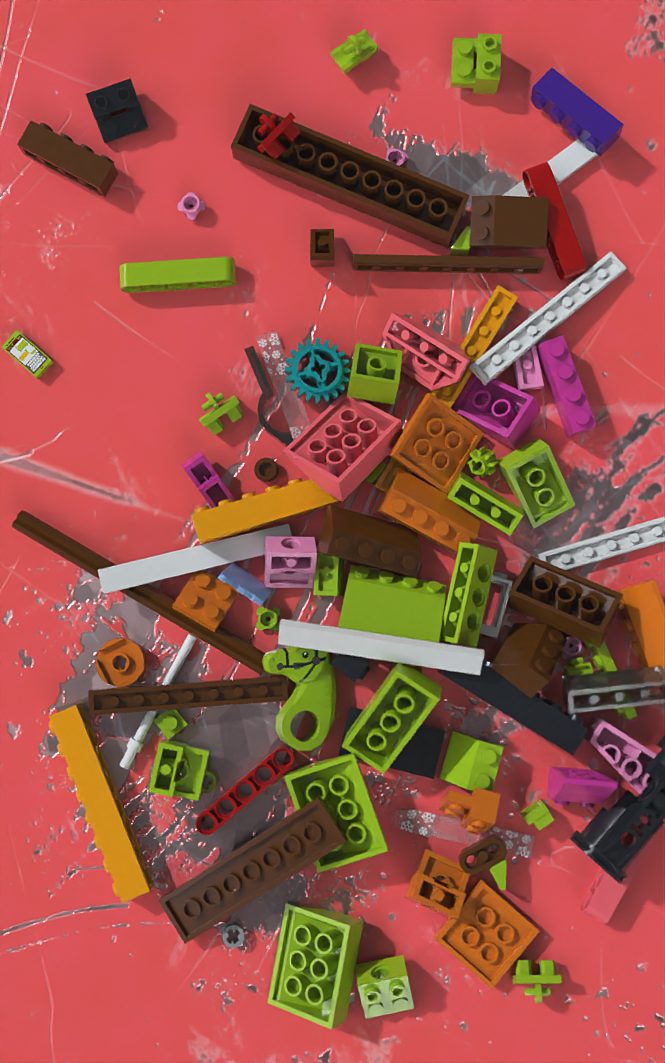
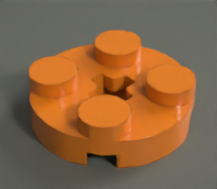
(108, 657)

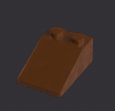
(509, 222)

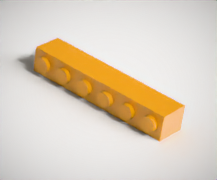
(259, 510)

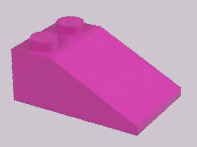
(497, 409)
(579, 786)

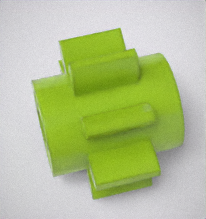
(483, 462)
(578, 667)

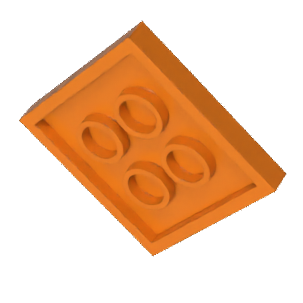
(436, 443)
(487, 934)

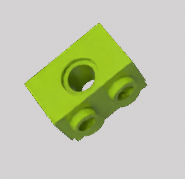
(486, 53)
(168, 766)
(384, 986)

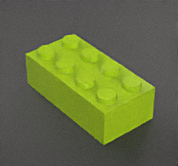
(392, 716)

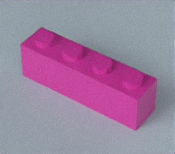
(565, 386)

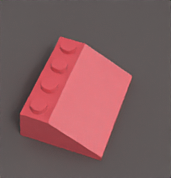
(344, 445)

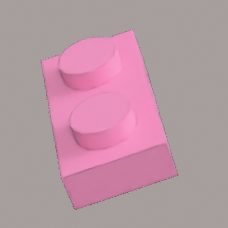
(528, 371)

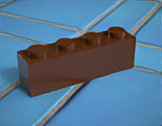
(68, 158)

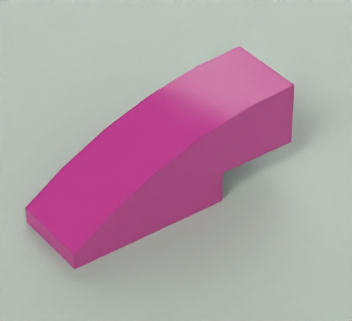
(206, 479)

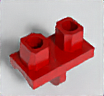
(286, 128)

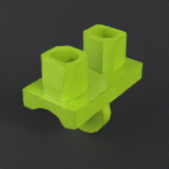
(354, 51)
(229, 407)
(547, 975)

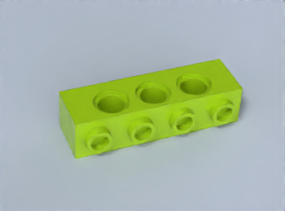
(468, 594)

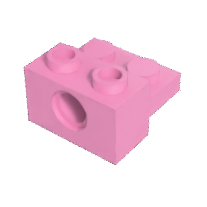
(289, 562)

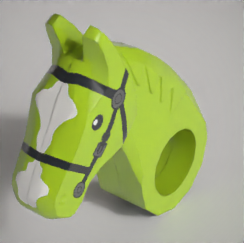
(313, 692)

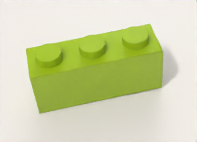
(485, 503)

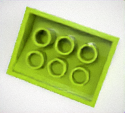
(393, 605)
(348, 799)
(315, 964)

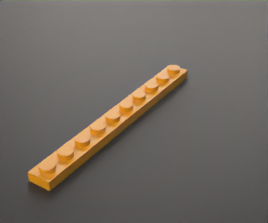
(474, 347)

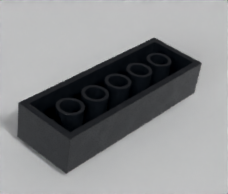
(536, 714)

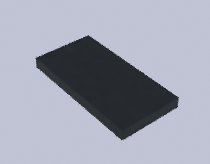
(418, 755)

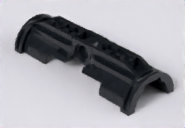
(603, 834)

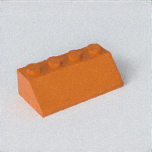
(428, 512)
(645, 621)

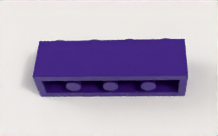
(576, 112)

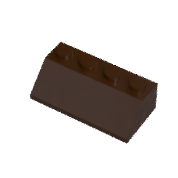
(370, 541)
(565, 601)

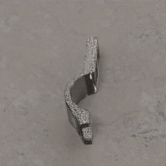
(282, 437)

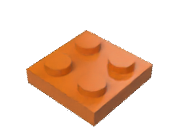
(205, 599)

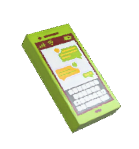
(27, 354)

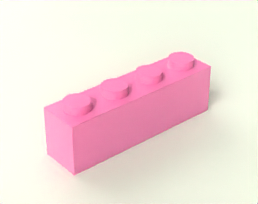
(621, 752)

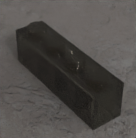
(614, 689)

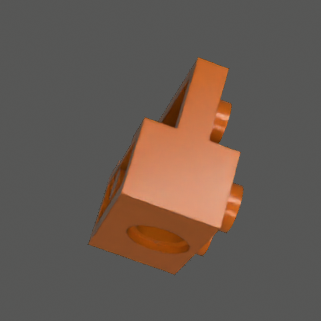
(476, 810)
(432, 895)

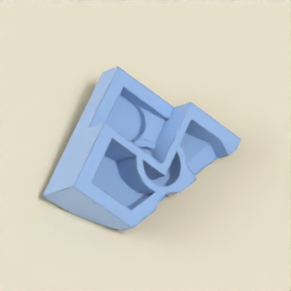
(246, 583)

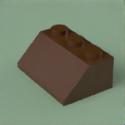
(529, 656)

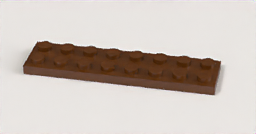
(253, 869)

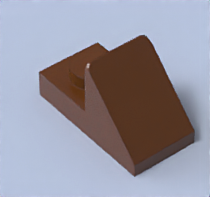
(322, 247)

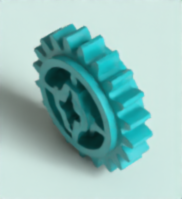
(313, 352)

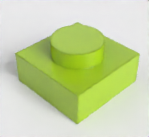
(171, 722)

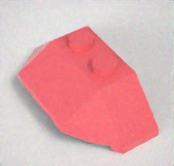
(426, 353)

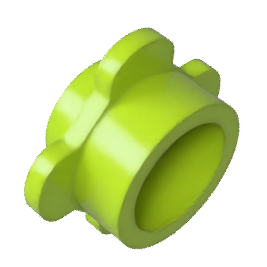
(272, 613)

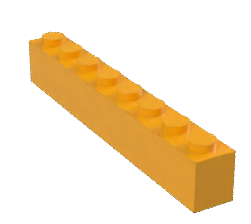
(101, 802)

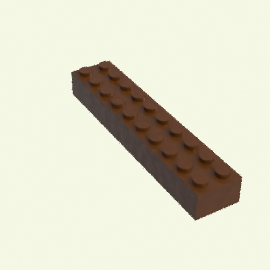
(355, 179)

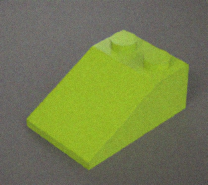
(536, 482)

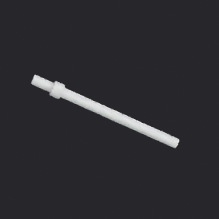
(136, 743)

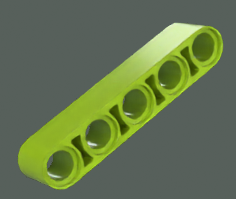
(177, 274)

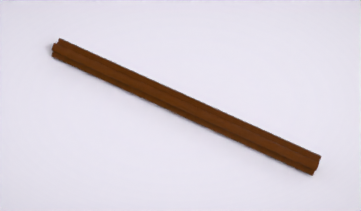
(144, 594)

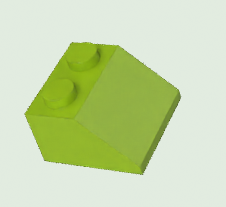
(375, 373)
(471, 762)

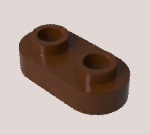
(483, 857)

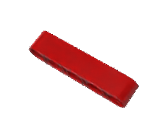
(561, 236)
(239, 799)

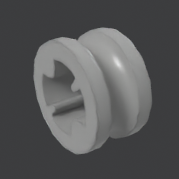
(233, 944)

